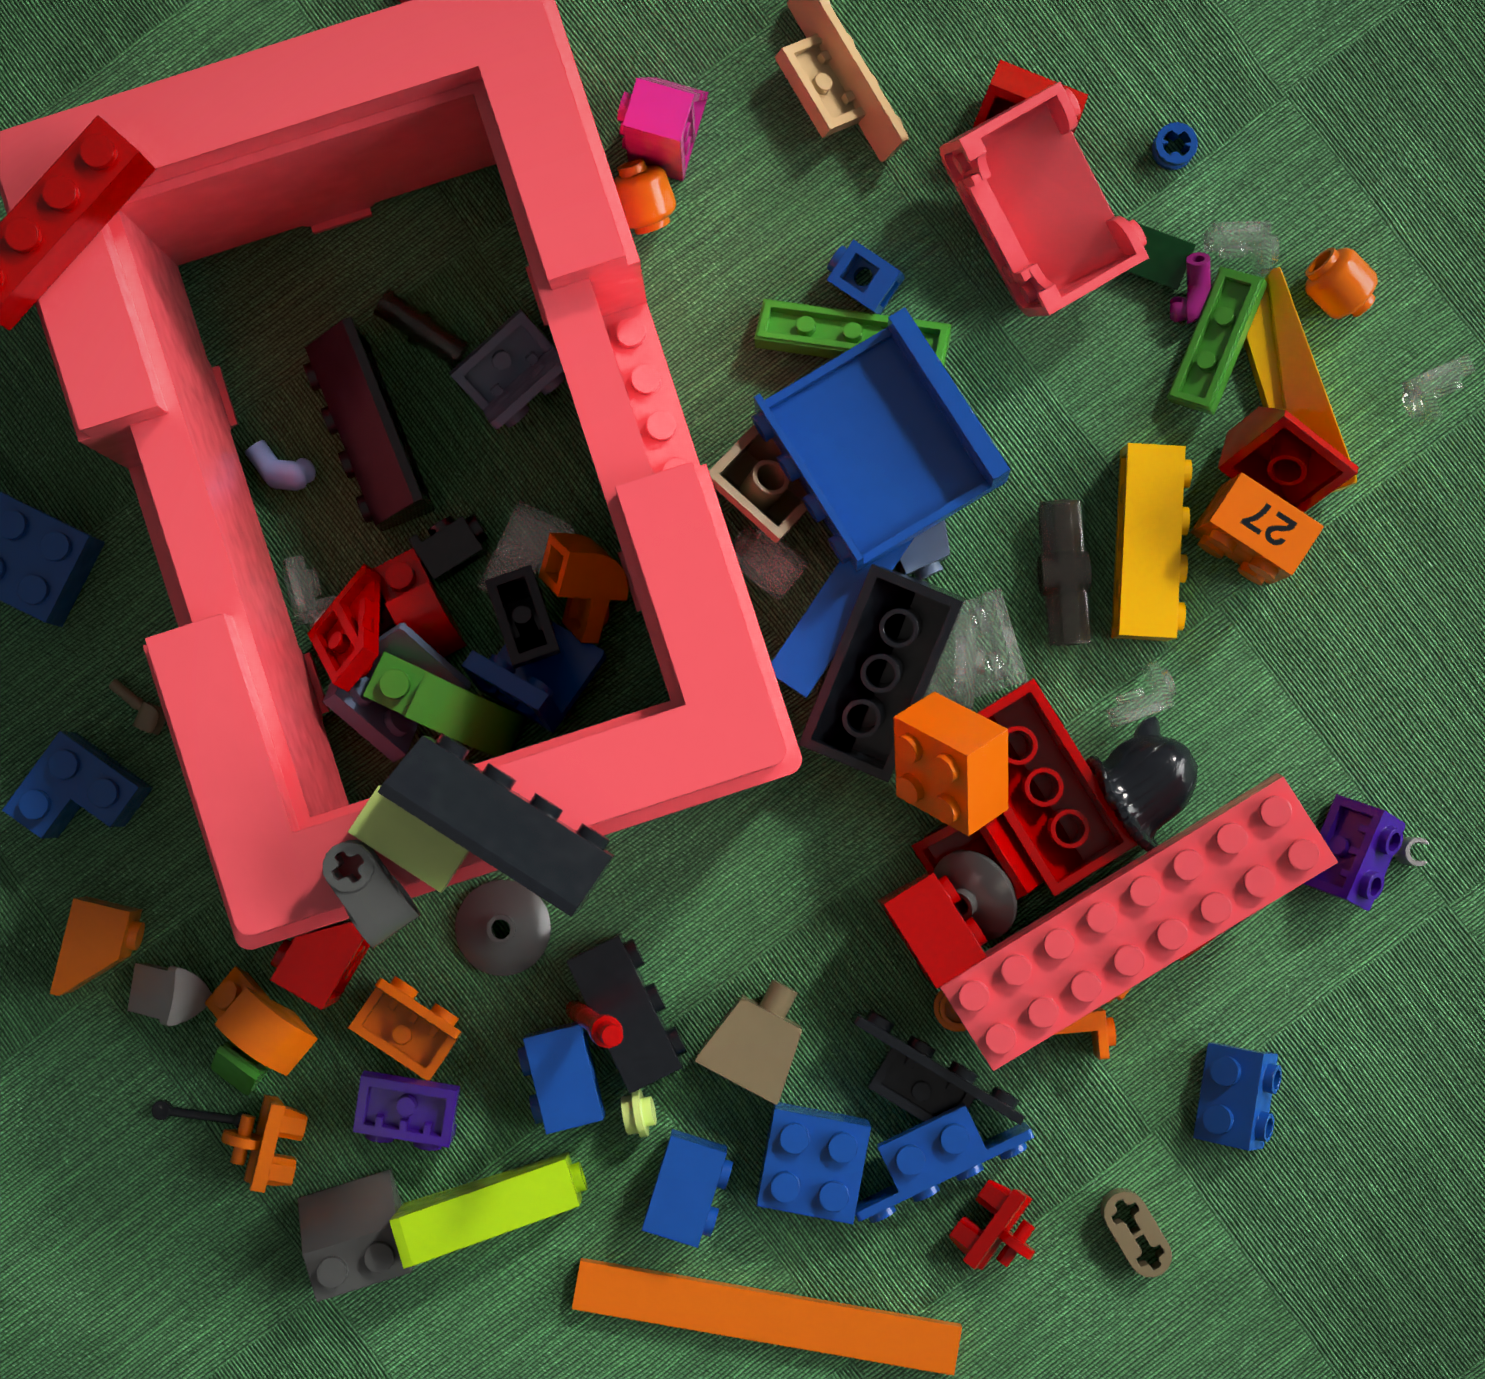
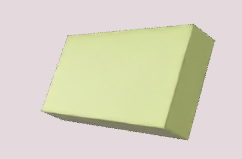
(408, 841)

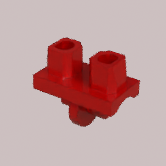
(982, 1244)

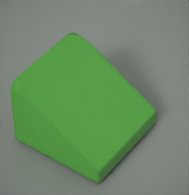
(238, 1068)

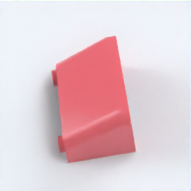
(1041, 203)

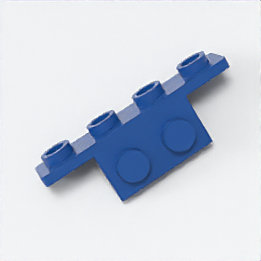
(934, 1153)

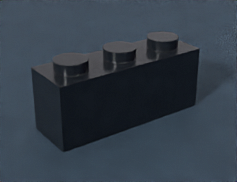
(615, 987)

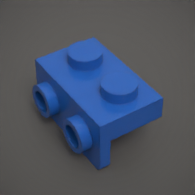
(1237, 1097)

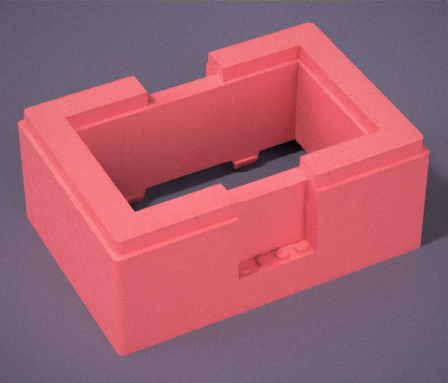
(314, 141)

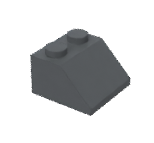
(350, 1235)

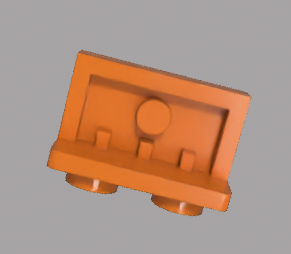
(406, 1028)

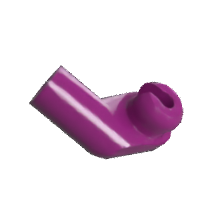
(1198, 288)

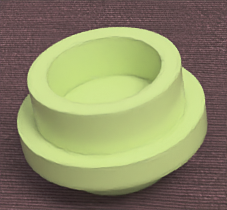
(638, 1113)

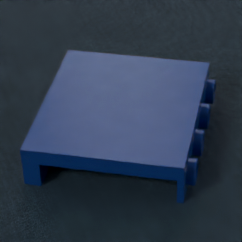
(881, 443)

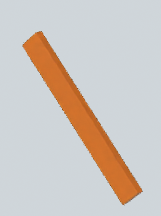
(767, 1316)

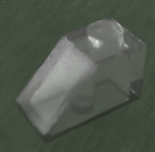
(523, 542)

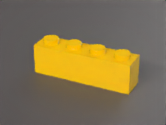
(1149, 542)

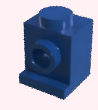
(885, 277)

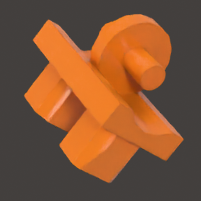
(264, 1164)

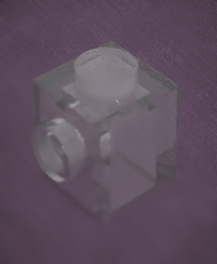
(769, 564)

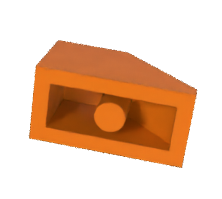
(94, 941)

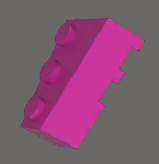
(661, 123)

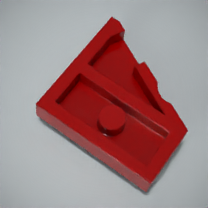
(349, 630)

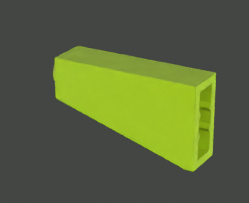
(486, 1208)

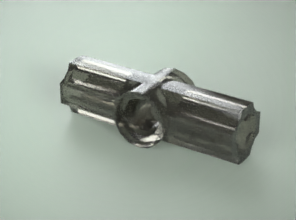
(1064, 572)

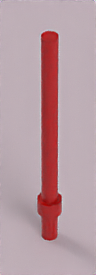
(602, 1028)

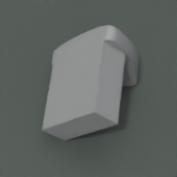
(167, 993)

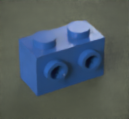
(562, 1078)
(686, 1187)

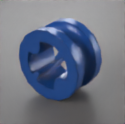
(1173, 132)

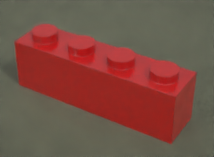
(65, 214)

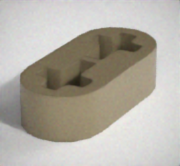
(1145, 1226)

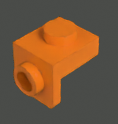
(1101, 1029)

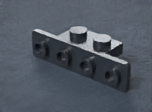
(923, 1084)

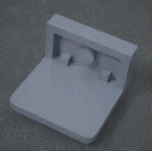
(510, 370)

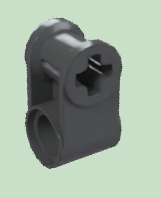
(375, 901)

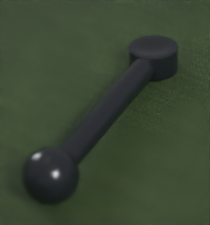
(163, 1109)

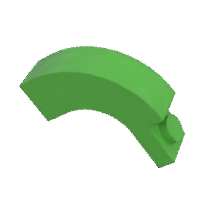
(444, 706)

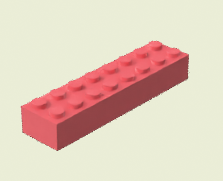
(1139, 920)

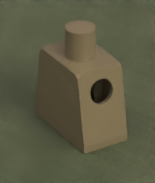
(755, 1043)

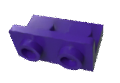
(1364, 845)
(406, 1110)

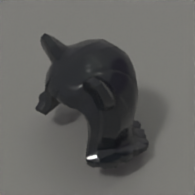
(1146, 781)

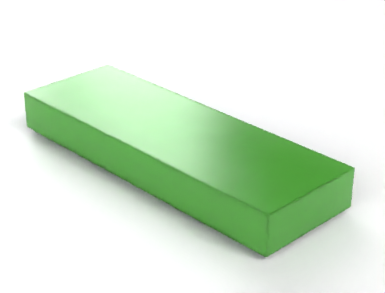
(1217, 340)

